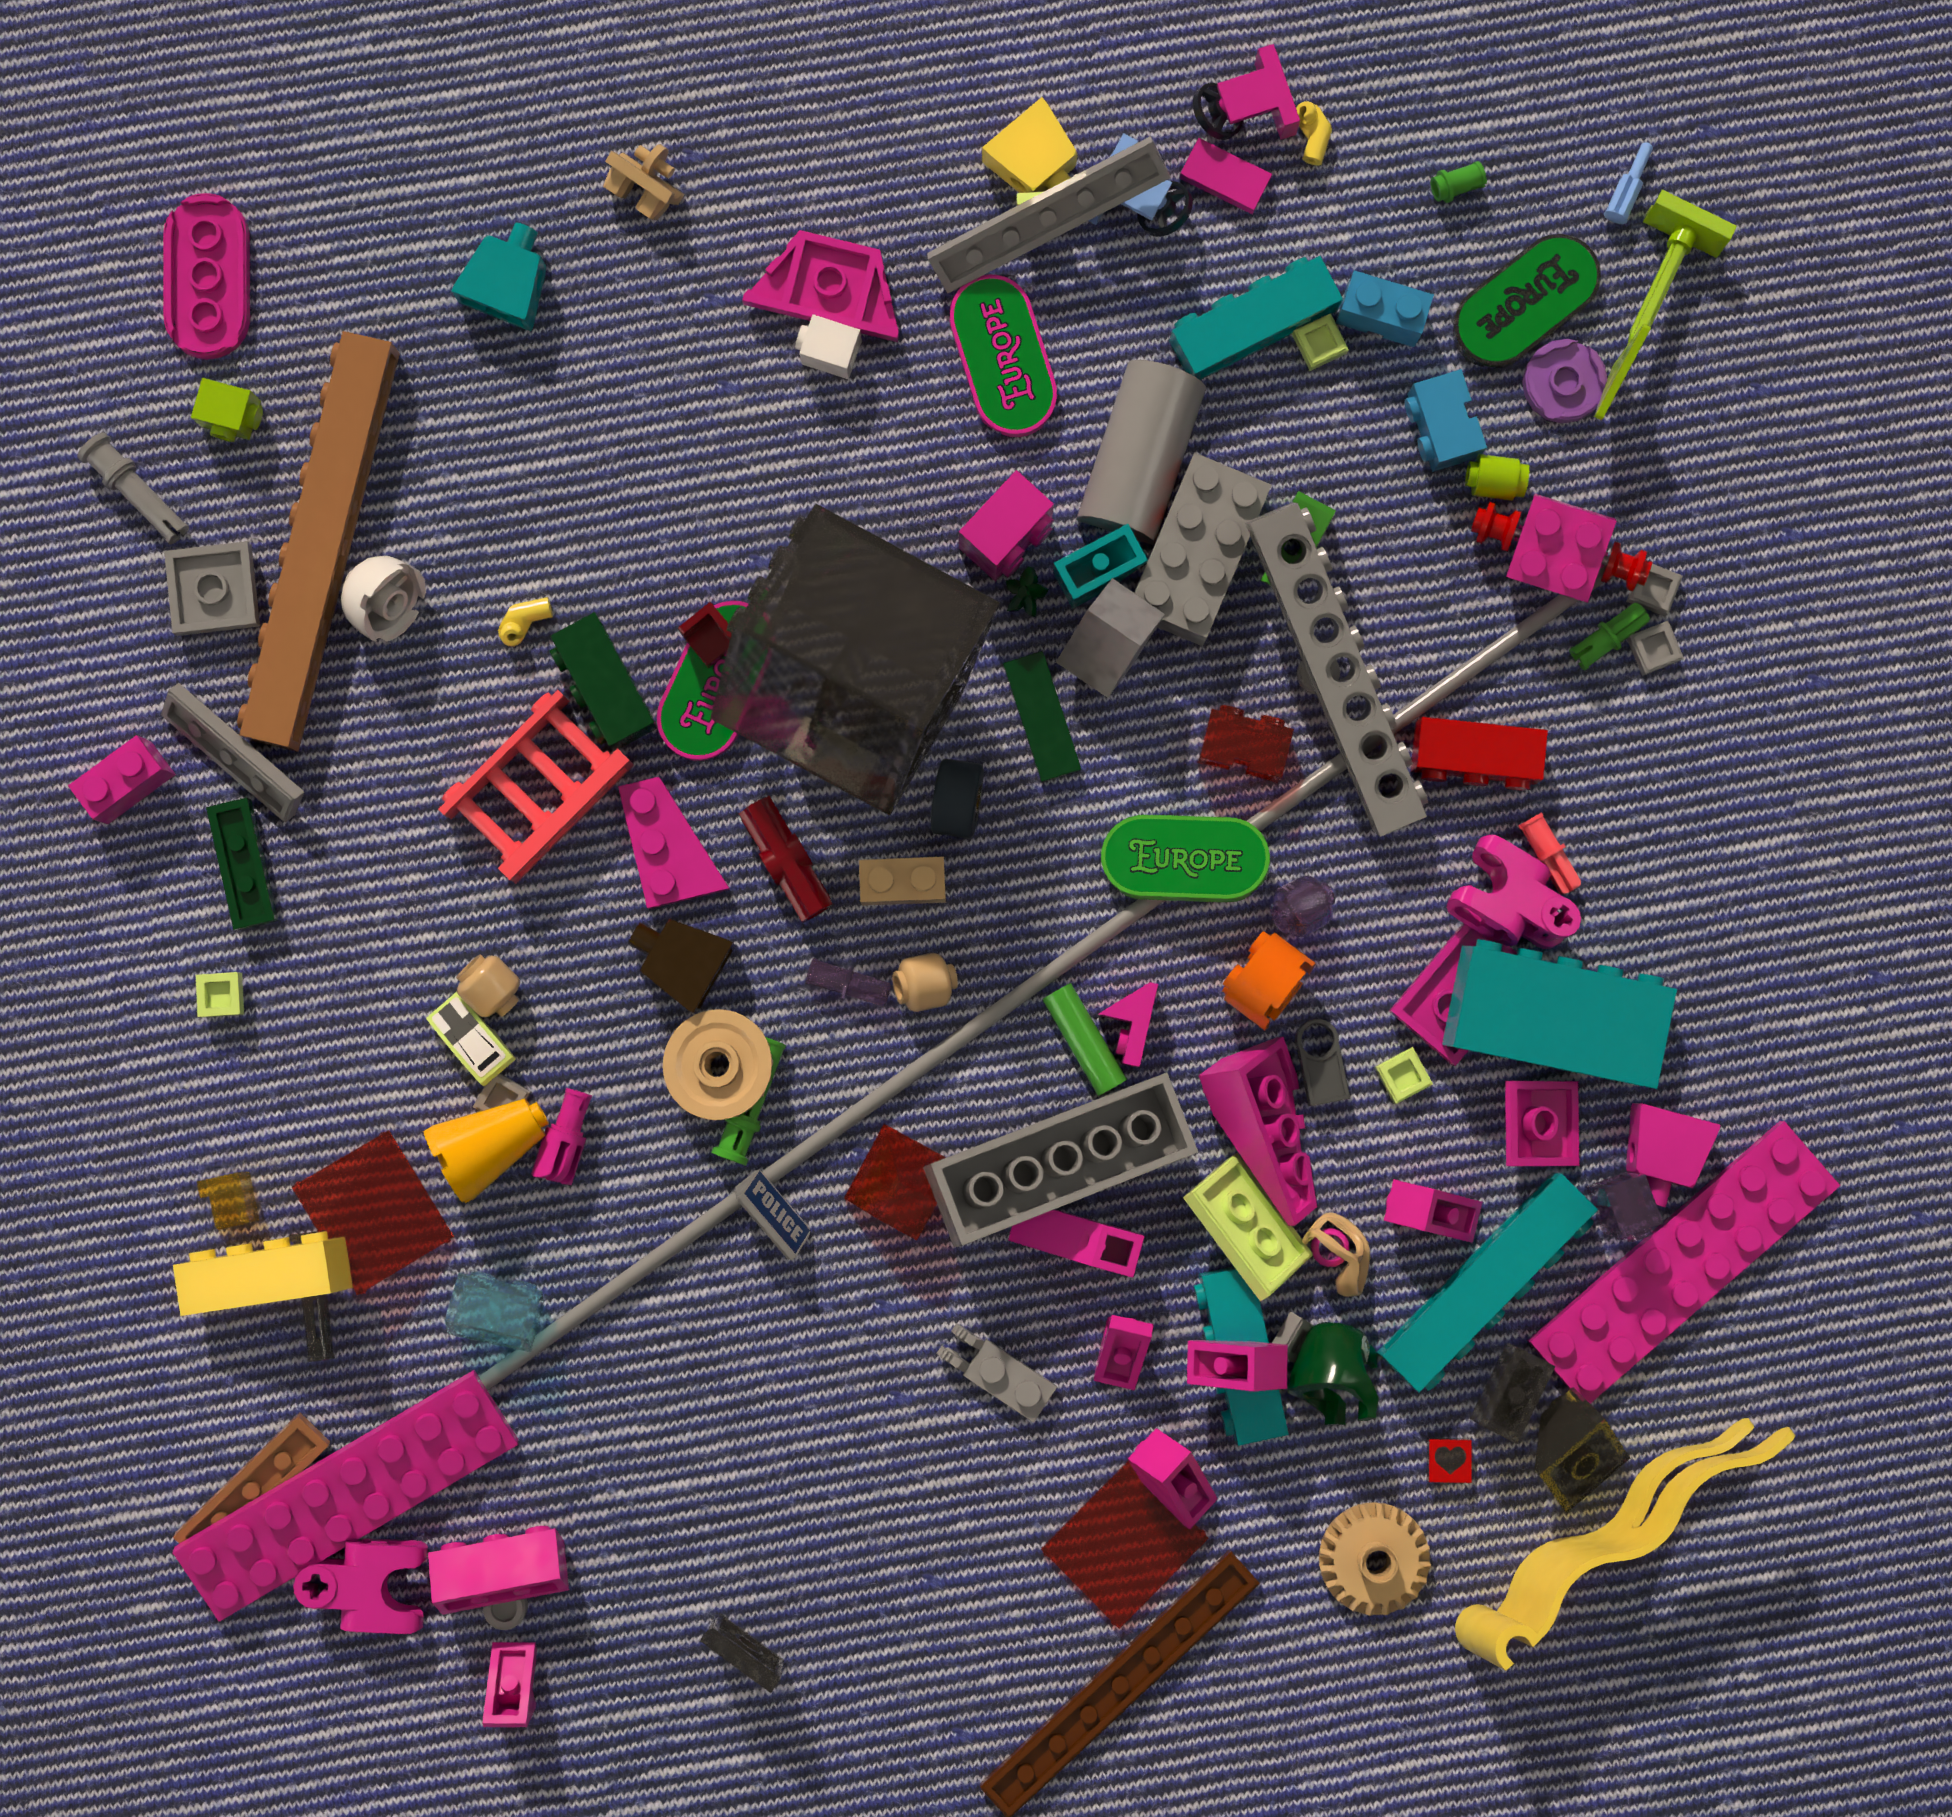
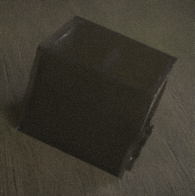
(850, 657)

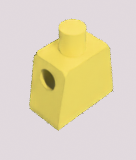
(1031, 151)

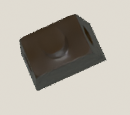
(682, 960)

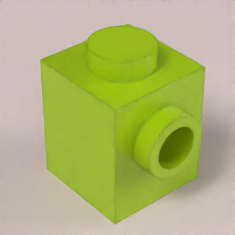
(227, 410)

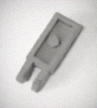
(1001, 1374)

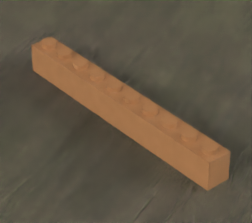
(319, 541)

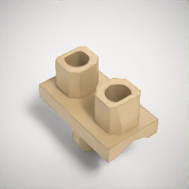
(627, 172)

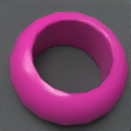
(1315, 1248)

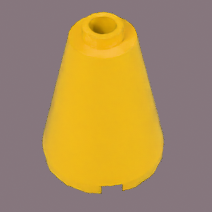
(485, 1144)

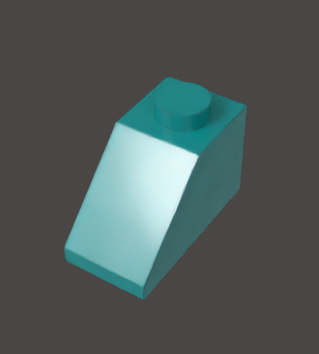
(1092, 567)

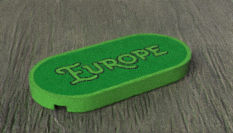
(1185, 858)

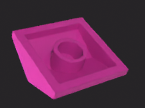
(1542, 1123)

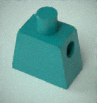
(504, 278)

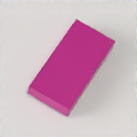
(1225, 176)

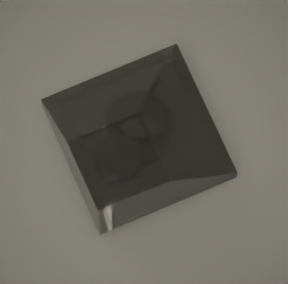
(1575, 1449)

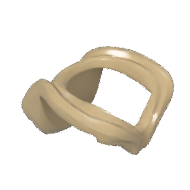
(1354, 1275)

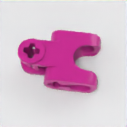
(1518, 901)
(361, 1587)

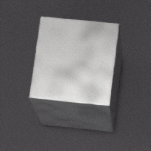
(1110, 637)

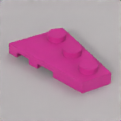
(666, 849)

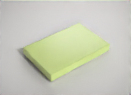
(1248, 1226)

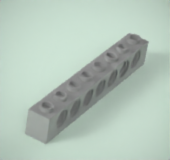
(1406, 802)

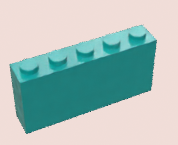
(1560, 1014)

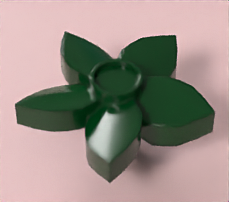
(1026, 592)

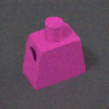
(1667, 1148)

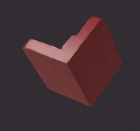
(707, 634)

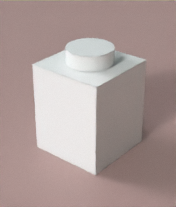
(828, 346)

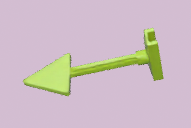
(1687, 228)

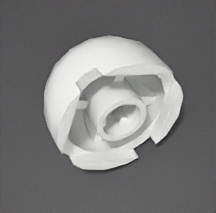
(381, 597)

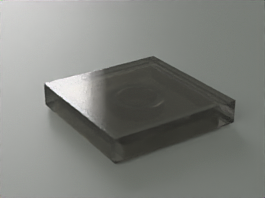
(743, 1651)

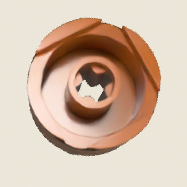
(1267, 979)

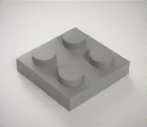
(212, 588)

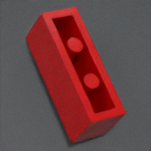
(1479, 752)

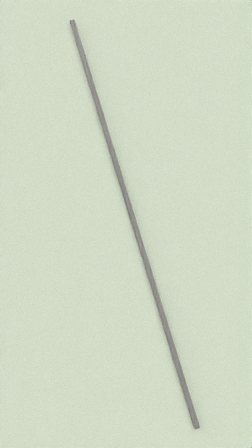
(1006, 1004)

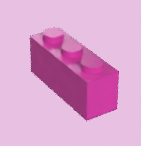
(498, 1570)

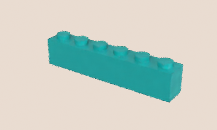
(1487, 1282)

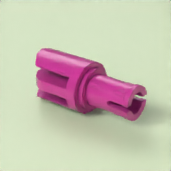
(563, 1141)

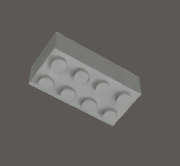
(1200, 546)

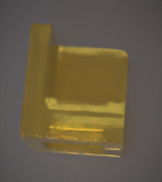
(230, 1199)

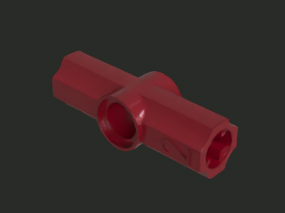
(785, 859)

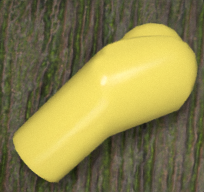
(1317, 131)
(520, 617)

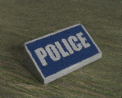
(772, 1213)

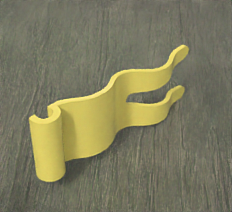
(1554, 1566)

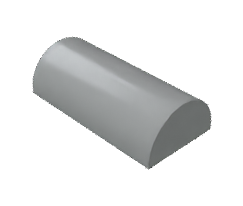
(1142, 449)

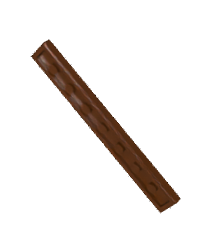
(1119, 1684)

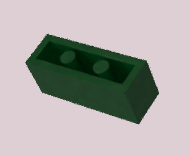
(602, 682)

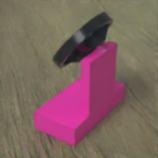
(1249, 97)

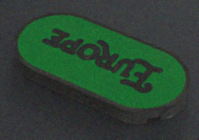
(1526, 301)

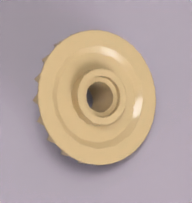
(690, 1057)
(1350, 1542)

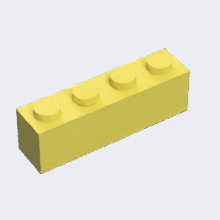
(262, 1275)

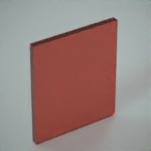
(378, 1209)
(1122, 1546)

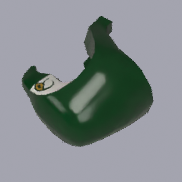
(1335, 1359)

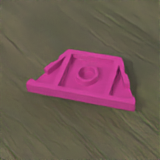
(829, 281)

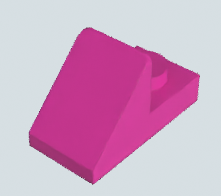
(1137, 1011)
(1122, 1351)
(510, 1685)

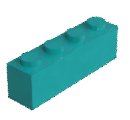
(1256, 318)
(1237, 1316)

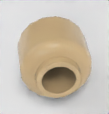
(924, 982)
(488, 986)

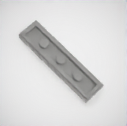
(232, 752)

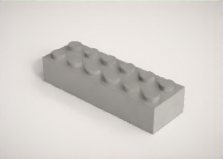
(1060, 1160)

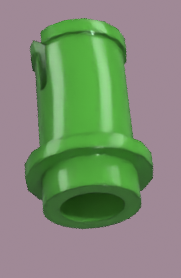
(1456, 182)

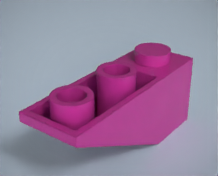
(1081, 1241)

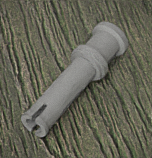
(121, 475)

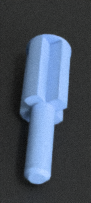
(1628, 188)

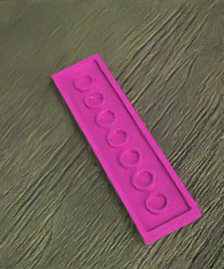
(1684, 1262)
(345, 1495)

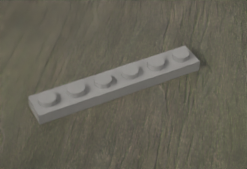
(1049, 215)

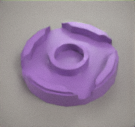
(1564, 381)

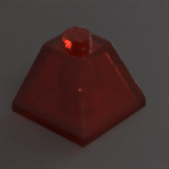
(894, 1183)

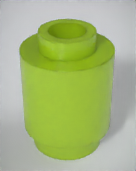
(1497, 477)

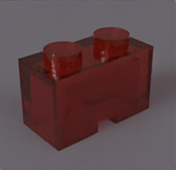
(1245, 741)

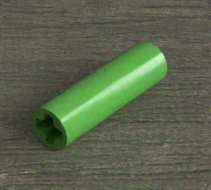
(1084, 1039)

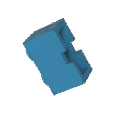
(1384, 308)
(1443, 422)

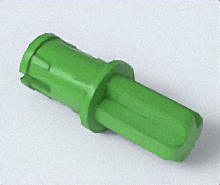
(1610, 635)

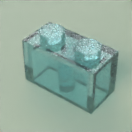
(494, 1311)

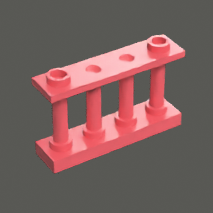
(547, 826)

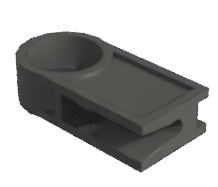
(1323, 1075)

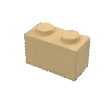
(902, 881)

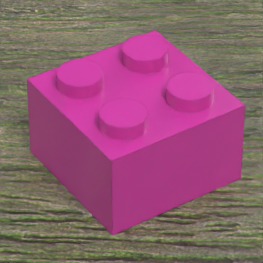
(1006, 527)

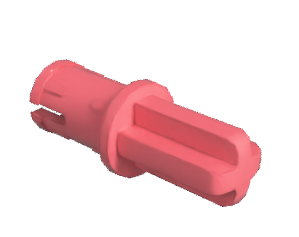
(1550, 853)

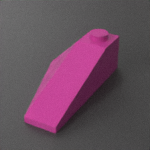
(1257, 1111)

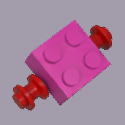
(1561, 547)

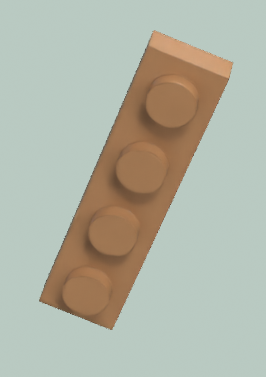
(275, 1463)

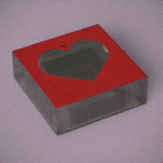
(1449, 1460)

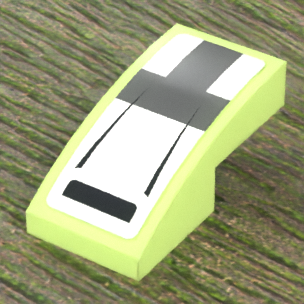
(470, 1039)

